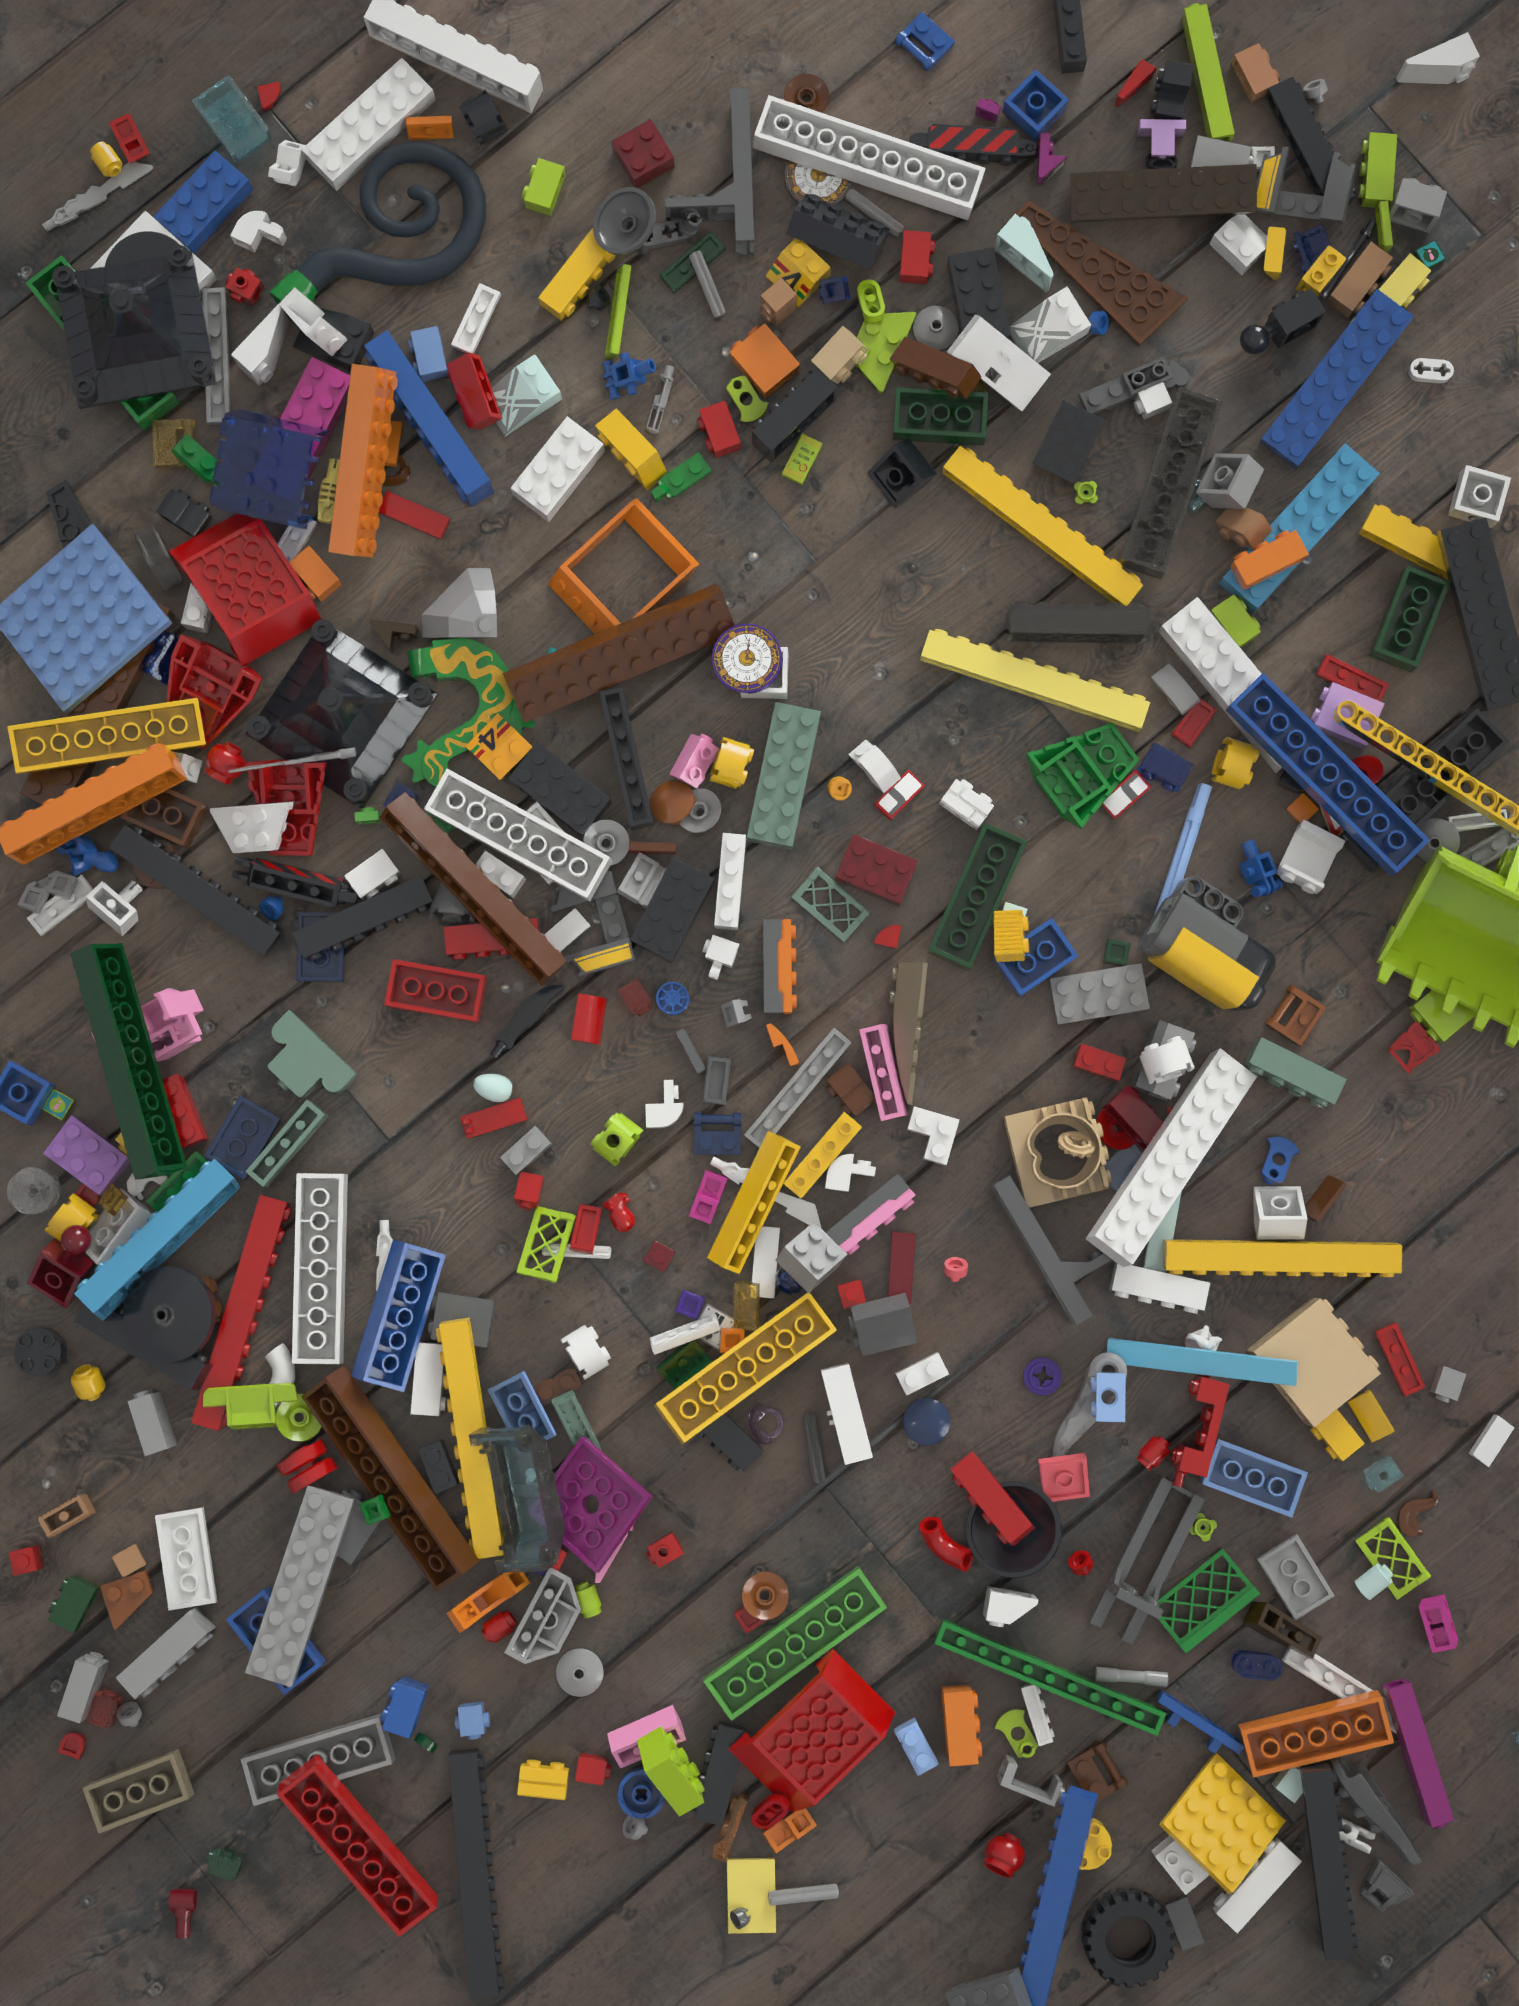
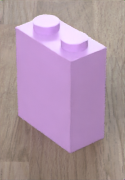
(1331, 698)

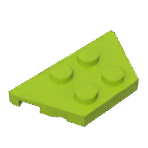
(882, 340)

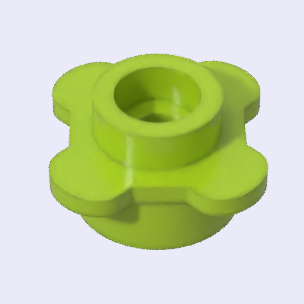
(1090, 487)
(1209, 1526)

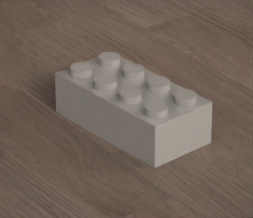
(171, 1648)

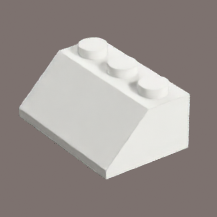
(112, 1231)

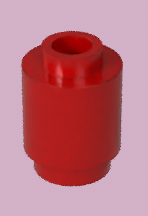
(1153, 1452)
(499, 1626)

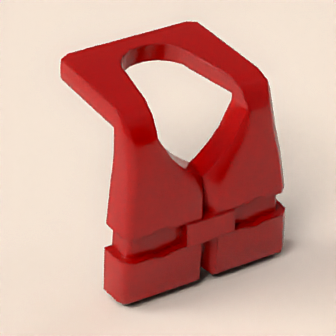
(1418, 1043)

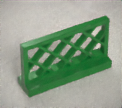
(1219, 1616)

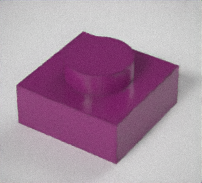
(988, 110)

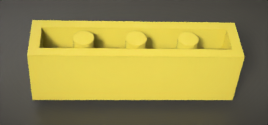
(1405, 280)

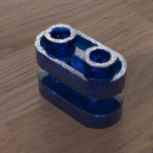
(1256, 1665)

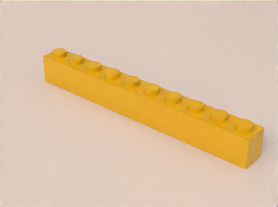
(1041, 528)
(1282, 1256)
(469, 1416)

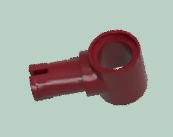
(182, 1904)

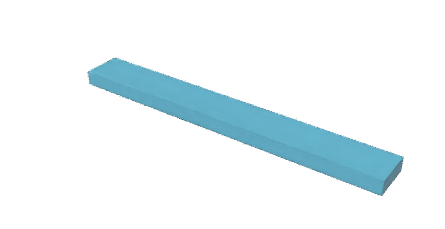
(1205, 1362)

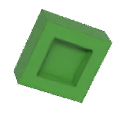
(367, 816)

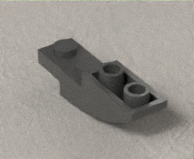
(1125, 387)

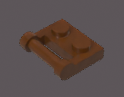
(1089, 1775)

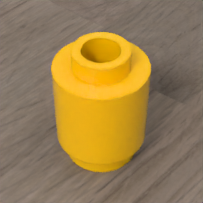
(106, 159)

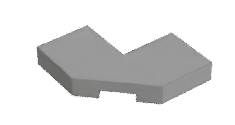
(37, 893)

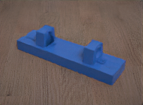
(1180, 1710)

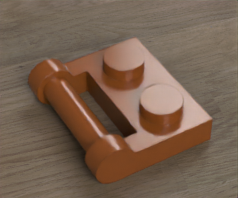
(1302, 1019)

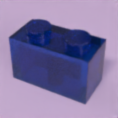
(1165, 768)

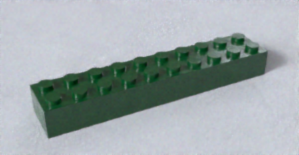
(128, 1060)

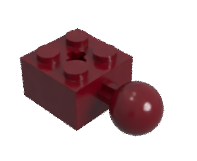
(63, 1265)

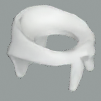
(1202, 1340)

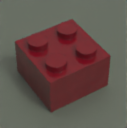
(643, 154)

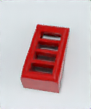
(1140, 76)

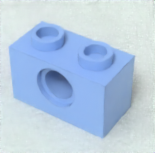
(1116, 1410)

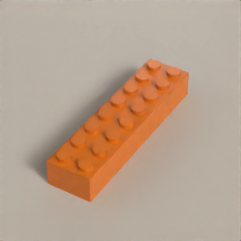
(362, 461)
(91, 804)

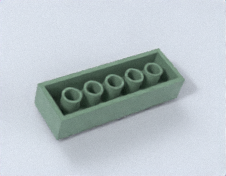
(783, 776)

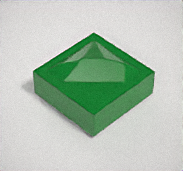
(374, 1510)

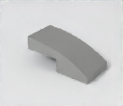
(1176, 689)

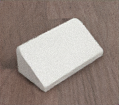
(1491, 1440)

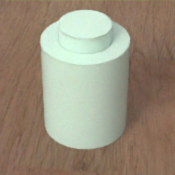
(1374, 1581)

